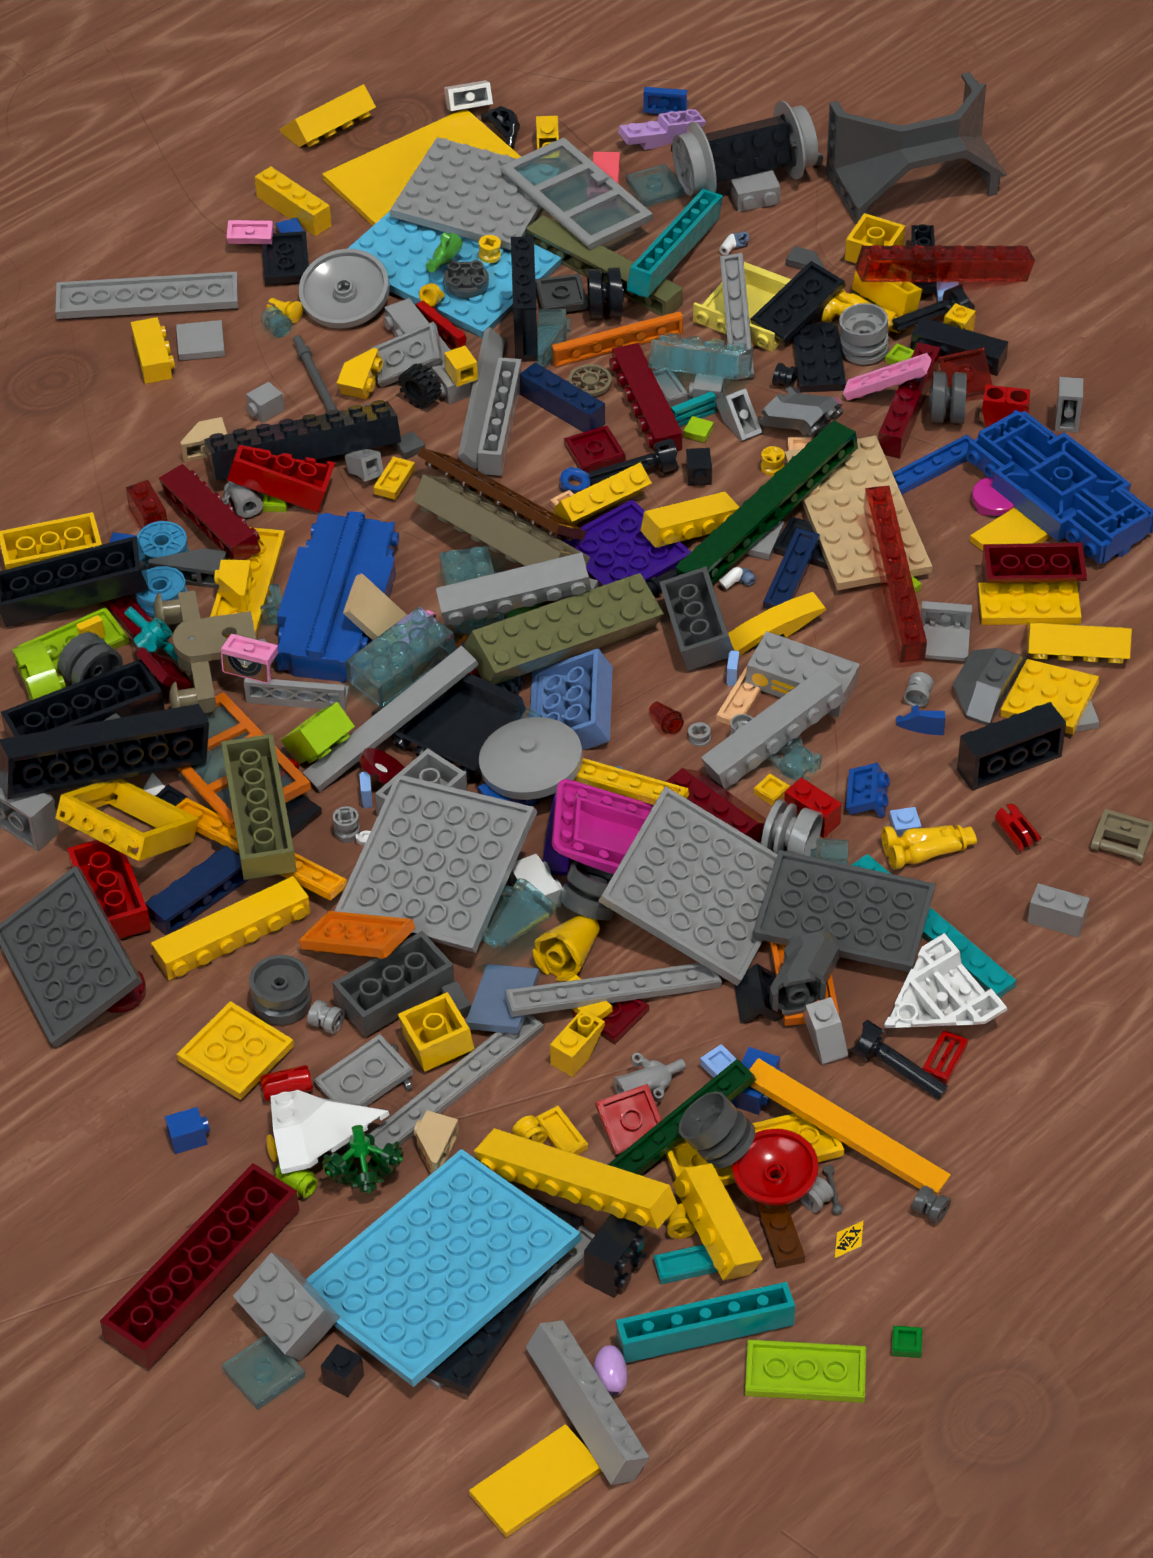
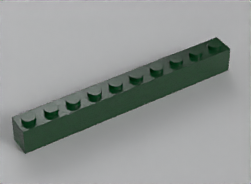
(772, 502)

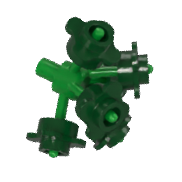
(381, 1164)

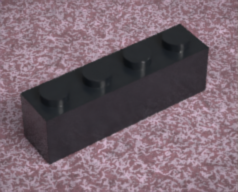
(957, 340)

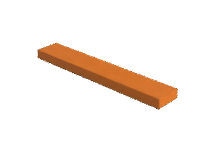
(603, 342)

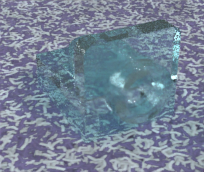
(270, 610)

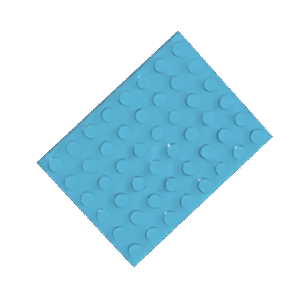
(408, 247)
(440, 1265)

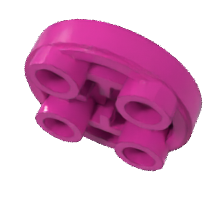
(988, 500)

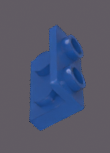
(664, 100)
(867, 789)

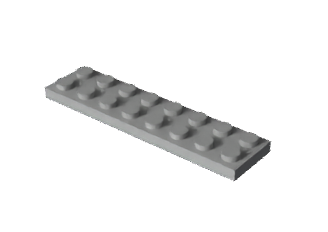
(146, 295)

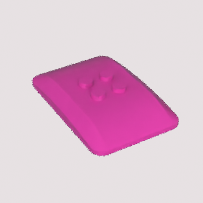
(595, 824)

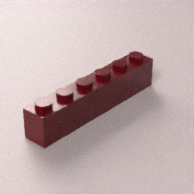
(644, 395)
(907, 406)
(210, 513)

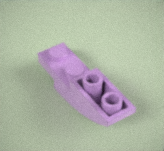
(659, 132)

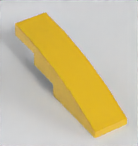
(779, 620)

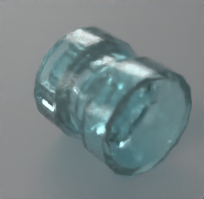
(275, 321)

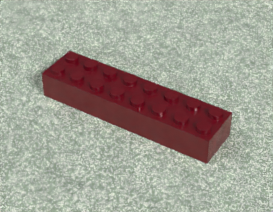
(199, 1266)

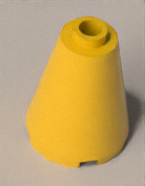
(566, 947)

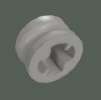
(699, 728)

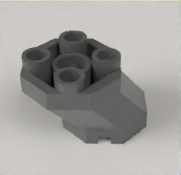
(801, 412)
(804, 971)

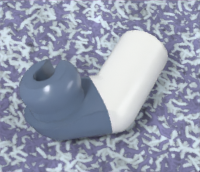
(733, 241)
(739, 575)

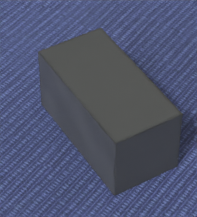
(458, 998)

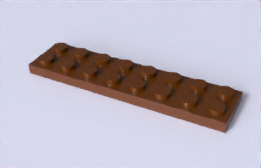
(502, 495)

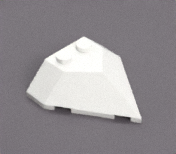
(942, 992)
(312, 1125)

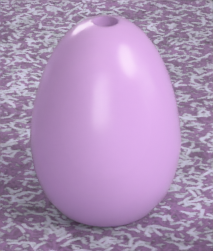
(611, 1369)

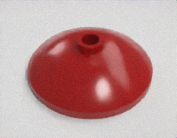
(779, 1154)

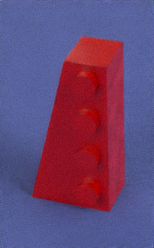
(281, 476)

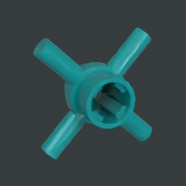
(153, 634)

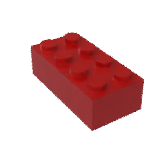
(114, 886)

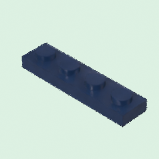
(792, 568)

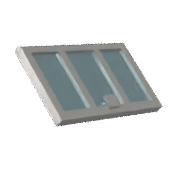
(577, 193)

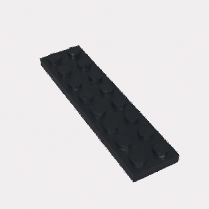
(472, 1358)

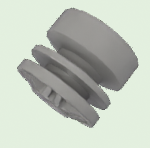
(864, 333)
(787, 830)

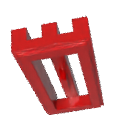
(945, 1076)

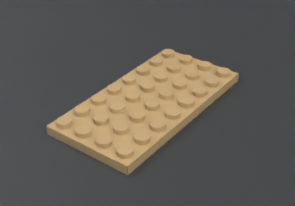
(840, 519)

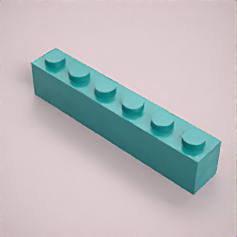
(705, 1322)

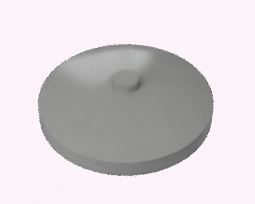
(344, 288)
(530, 758)

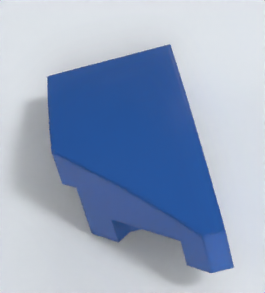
(923, 721)

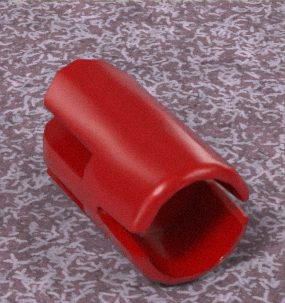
(1017, 827)
(286, 1081)

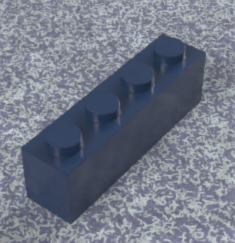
(561, 398)
(196, 891)

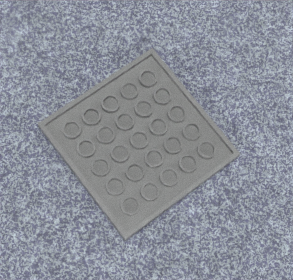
(465, 194)
(438, 860)
(694, 885)

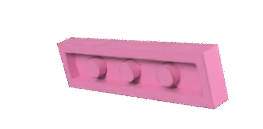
(887, 376)

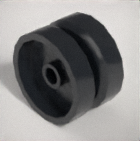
(605, 293)

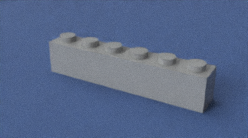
(405, 317)
(499, 416)
(513, 589)
(773, 728)
(587, 1402)

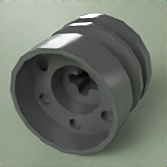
(717, 1129)

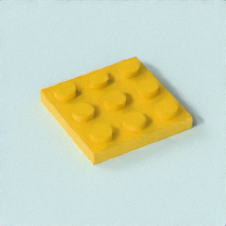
(1046, 683)
(235, 1050)

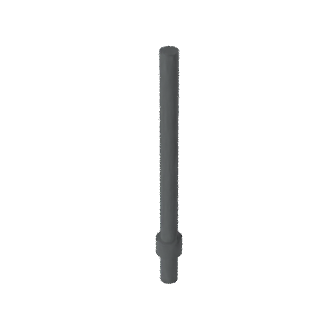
(305, 355)

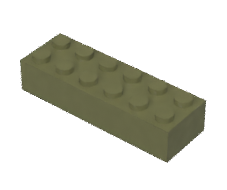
(258, 807)

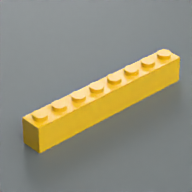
(577, 1178)

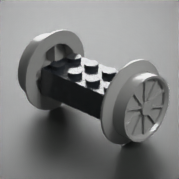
(746, 149)

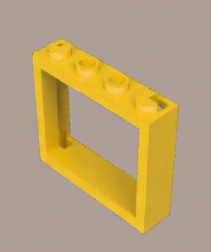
(172, 825)

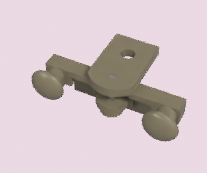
(196, 643)

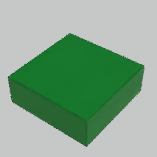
(907, 1341)

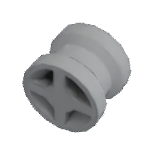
(820, 1193)

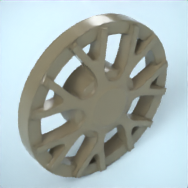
(590, 379)

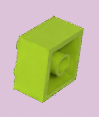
(318, 734)

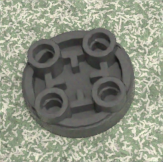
(466, 278)

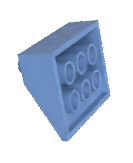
(577, 695)

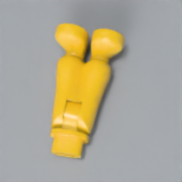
(843, 301)
(924, 843)

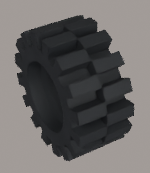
(419, 386)

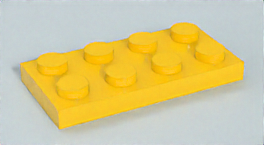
(1029, 602)

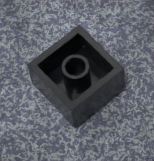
(614, 1255)

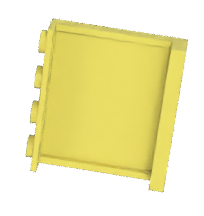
(760, 287)

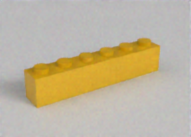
(230, 928)

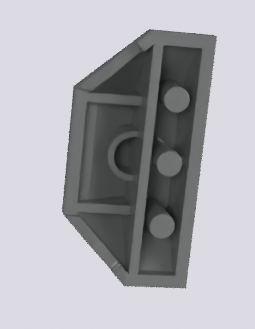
(986, 682)

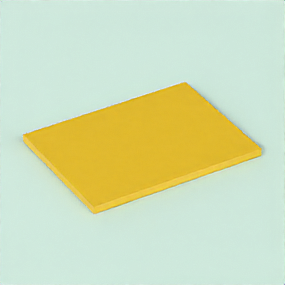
(378, 177)

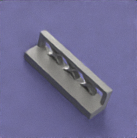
(296, 693)

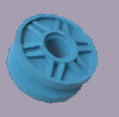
(162, 539)
(161, 580)

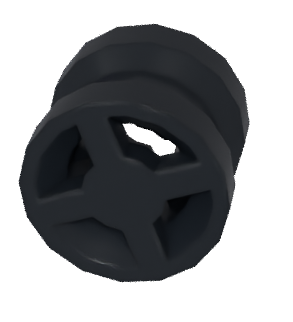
(785, 375)

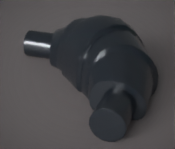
(505, 122)

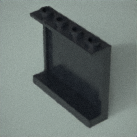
(524, 298)
(460, 722)

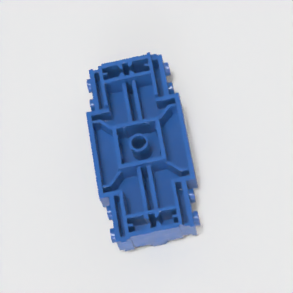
(1061, 486)
(311, 621)

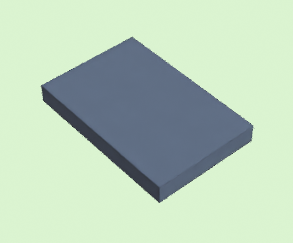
(490, 1007)

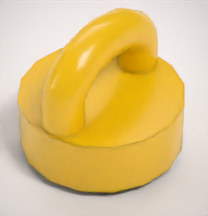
(431, 294)

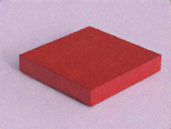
(628, 1116)

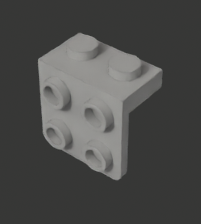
(946, 630)

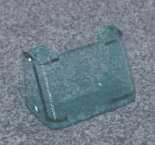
(517, 913)

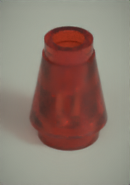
(667, 718)

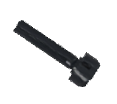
(950, 297)
(661, 457)
(873, 1044)

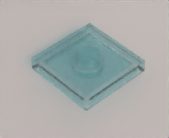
(655, 185)
(263, 1371)

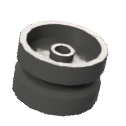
(946, 397)
(87, 657)
(585, 890)
(280, 989)

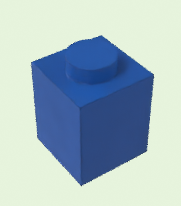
(187, 1130)

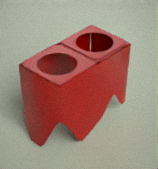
(1002, 401)

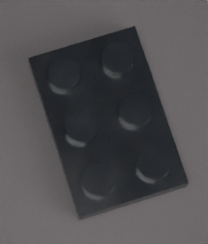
(285, 258)

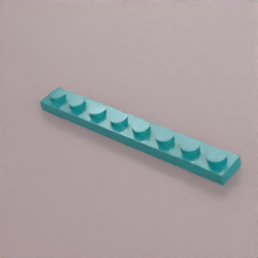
(978, 964)

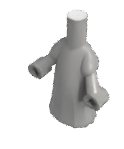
(246, 500)
(654, 1074)

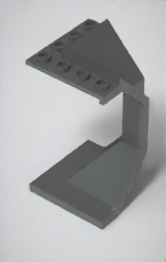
(873, 155)

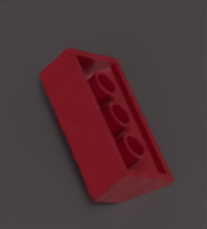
(1033, 563)
(720, 802)

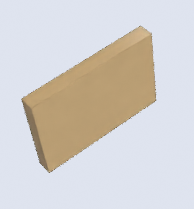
(371, 608)

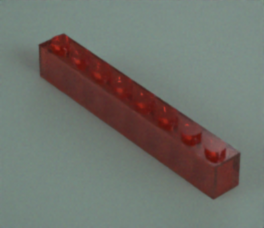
(944, 263)
(895, 574)

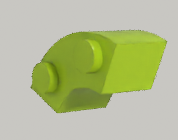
(37, 669)

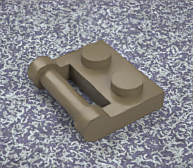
(1125, 829)

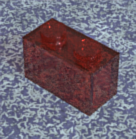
(145, 504)

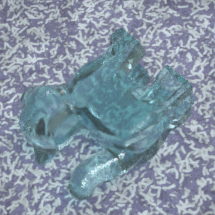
(797, 760)

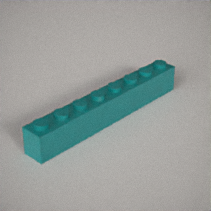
(674, 243)

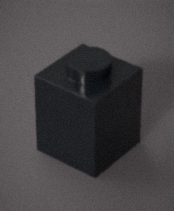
(698, 466)
(342, 1370)

